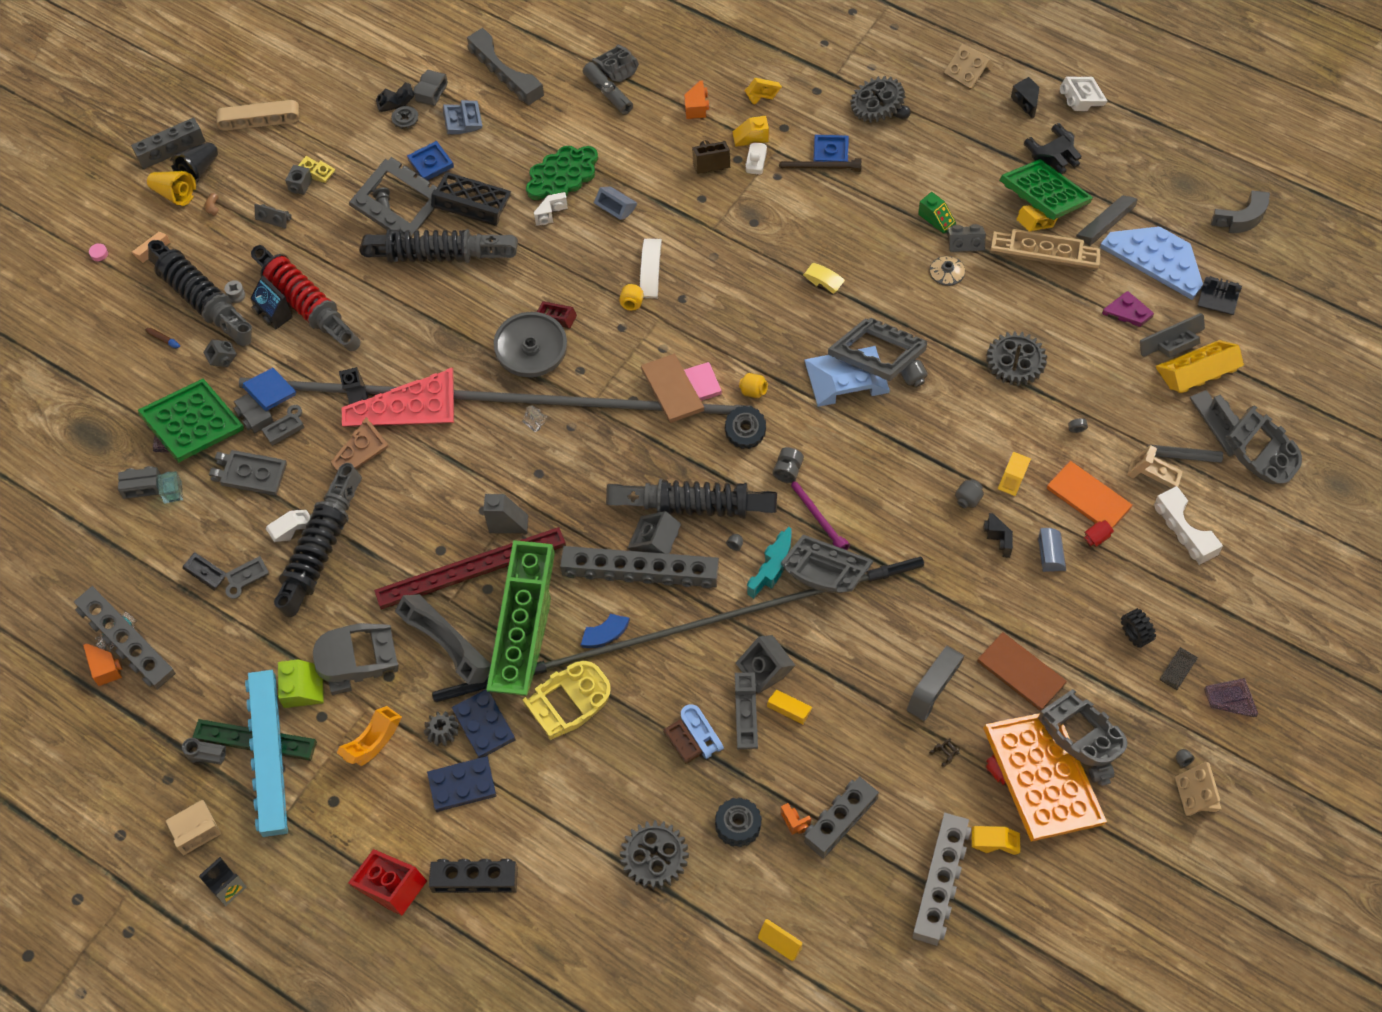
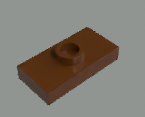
(682, 741)

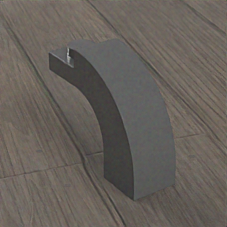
(1244, 219)

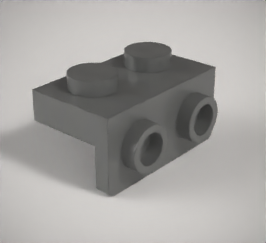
(966, 238)

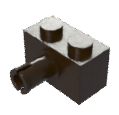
(711, 156)

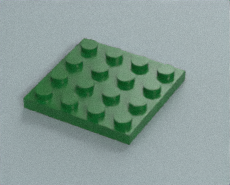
(1046, 189)
(190, 420)

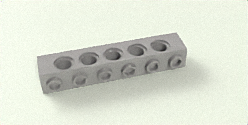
(924, 929)

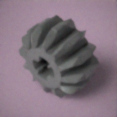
(433, 728)

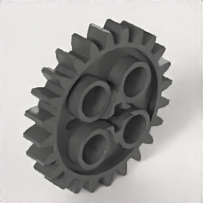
(887, 91)
(1033, 361)
(643, 870)

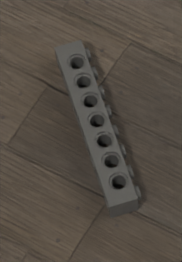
(632, 559)

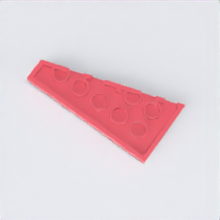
(410, 404)

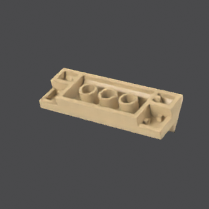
(1046, 249)

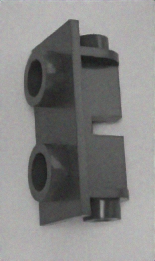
(271, 216)

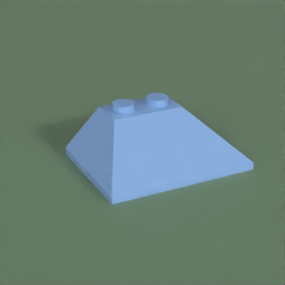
(836, 377)

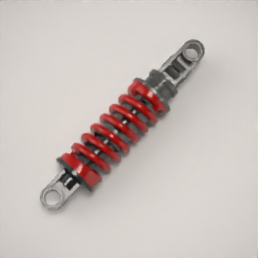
(304, 296)

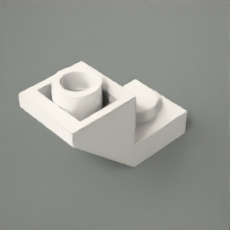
(553, 202)
(286, 525)

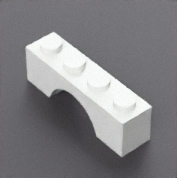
(1200, 544)

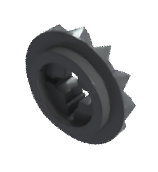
(405, 111)

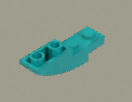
(772, 569)

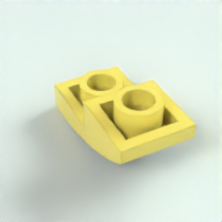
(319, 171)
(824, 276)

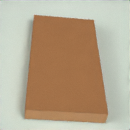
(672, 388)

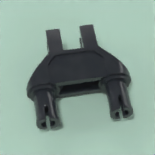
(1058, 152)

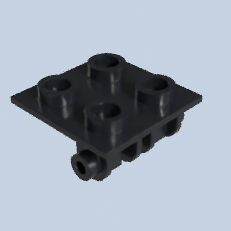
(1219, 295)

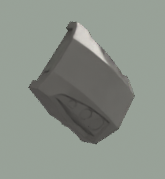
(617, 63)

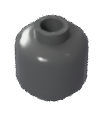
(914, 373)
(969, 493)

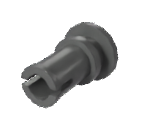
(382, 196)

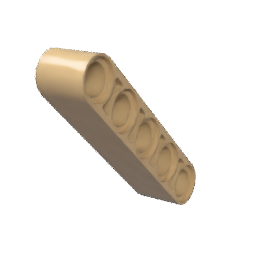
(257, 115)

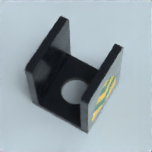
(216, 875)

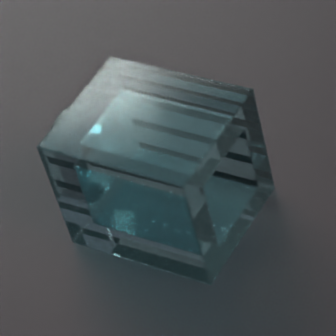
(170, 487)

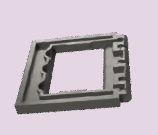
(383, 215)
(871, 364)

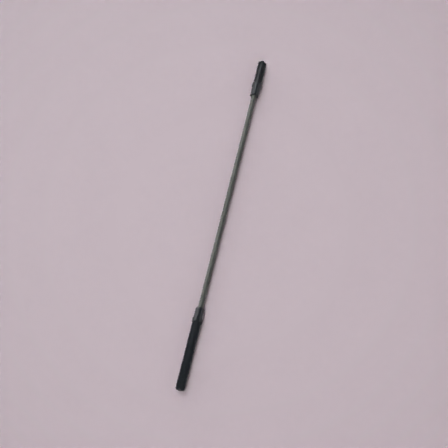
(882, 572)

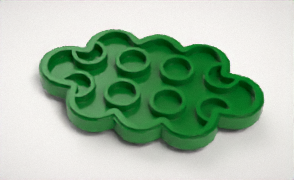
(562, 172)

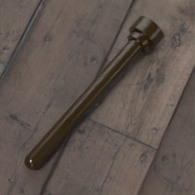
(853, 165)

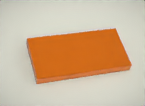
(1088, 495)

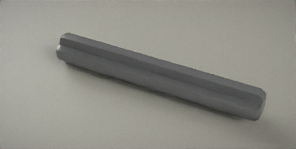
(1188, 453)

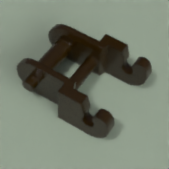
(941, 747)

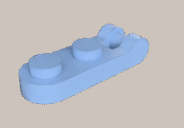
(700, 730)

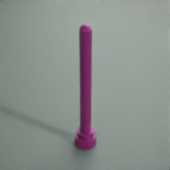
(837, 541)

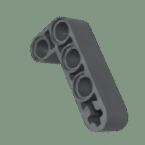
(934, 682)

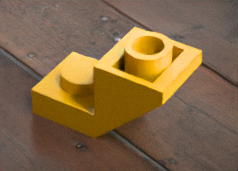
(1014, 473)
(994, 838)

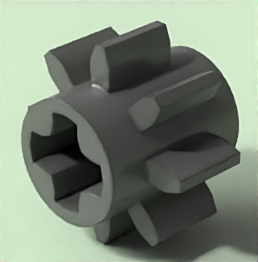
(1101, 774)

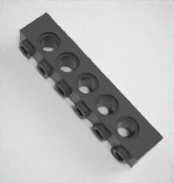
(93, 599)

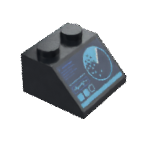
(270, 304)

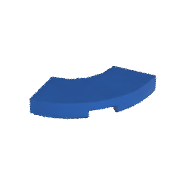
(606, 632)

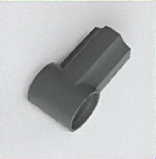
(205, 751)

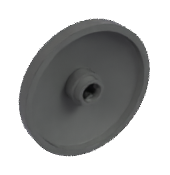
(530, 344)

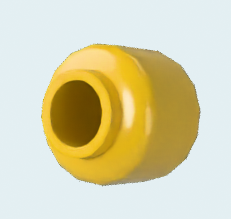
(631, 297)
(753, 385)

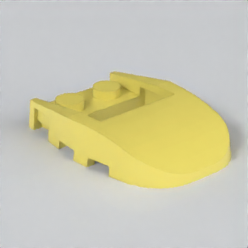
(585, 687)

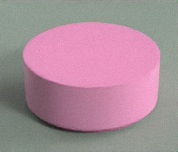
(98, 252)

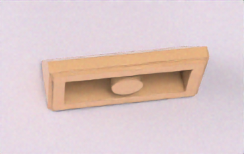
(142, 251)

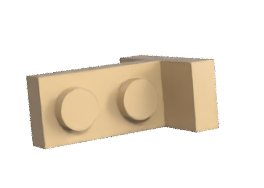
(1154, 468)

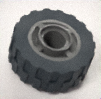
(748, 416)
(738, 810)

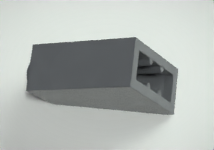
(504, 515)

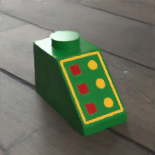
(936, 212)

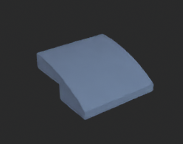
(462, 117)

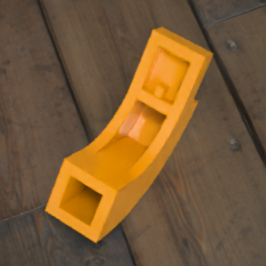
(373, 739)

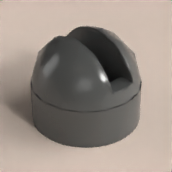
(735, 542)
(1184, 758)

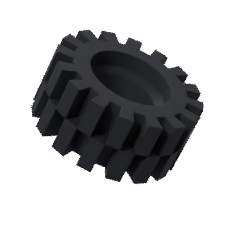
(1138, 628)

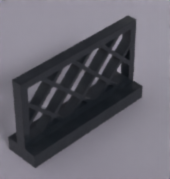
(467, 207)

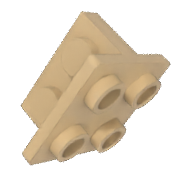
(1198, 790)

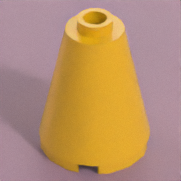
(173, 185)

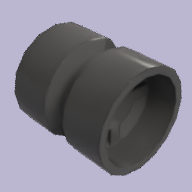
(788, 465)

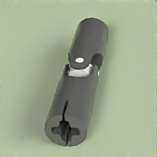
(600, 80)

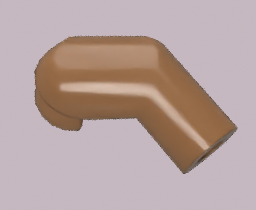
(210, 204)

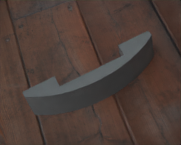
(746, 711)

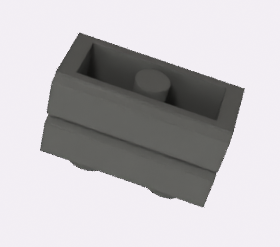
(138, 482)

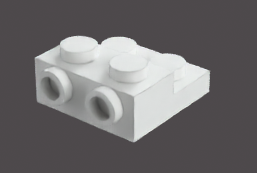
(1082, 93)

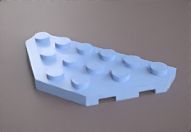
(1159, 256)

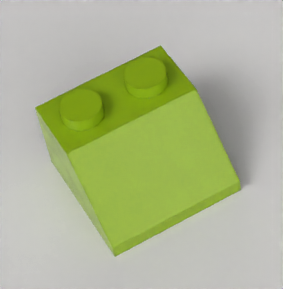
(299, 684)

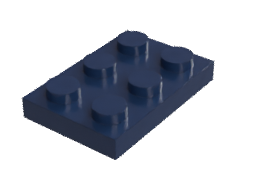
(483, 723)
(461, 784)

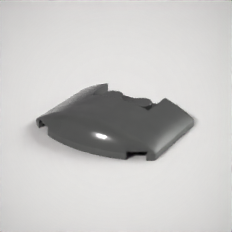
(825, 565)

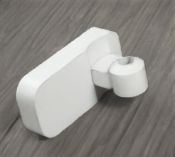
(756, 158)

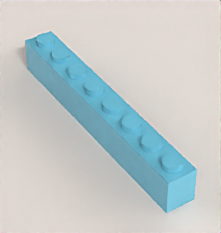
(267, 753)

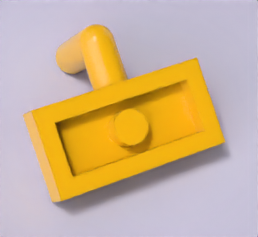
(762, 88)

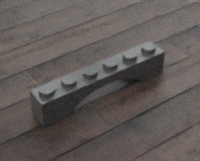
(524, 85)
(467, 660)

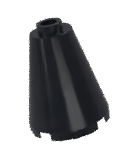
(195, 160)

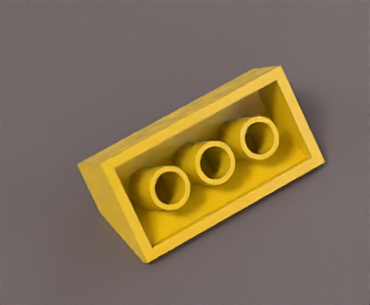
(1201, 365)

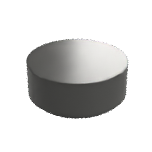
(1077, 425)

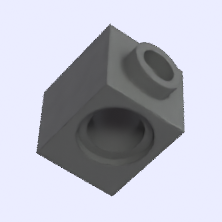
(298, 179)

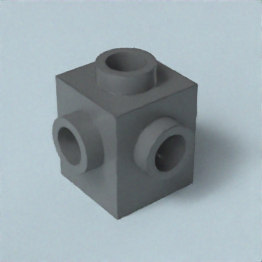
(220, 353)

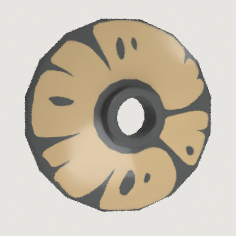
(944, 275)

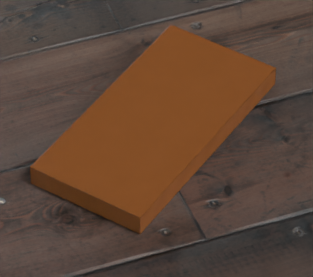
(1022, 671)

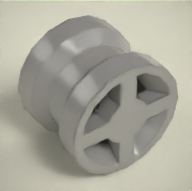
(235, 296)

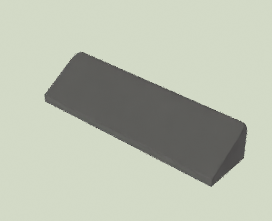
(1107, 219)

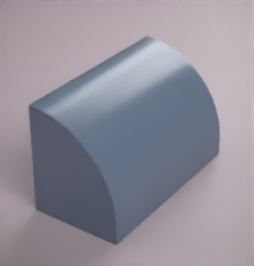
(614, 202)
(1051, 550)

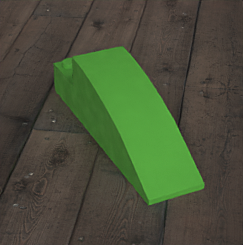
(522, 618)

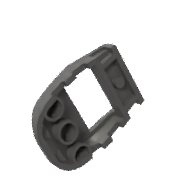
(1278, 459)
(335, 655)
(1097, 747)

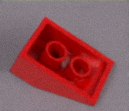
(388, 881)

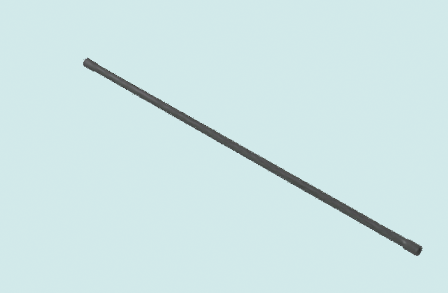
(514, 397)

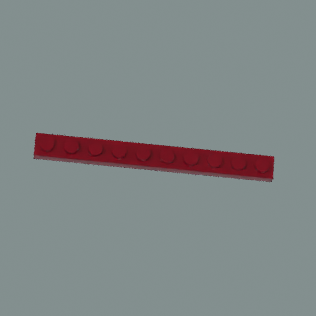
(459, 571)

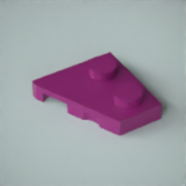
(1129, 309)

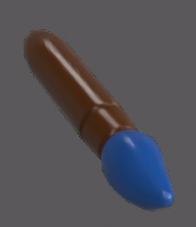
(158, 335)

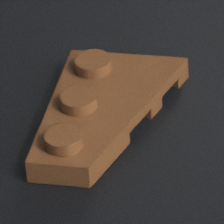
(361, 447)

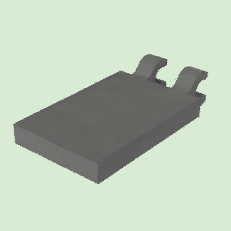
(249, 472)

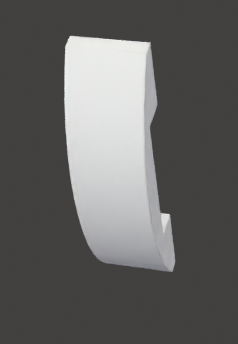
(650, 267)

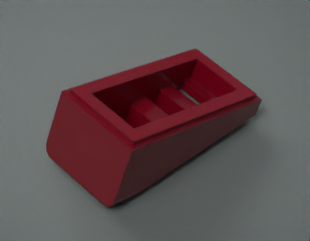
(568, 313)

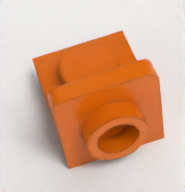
(791, 819)

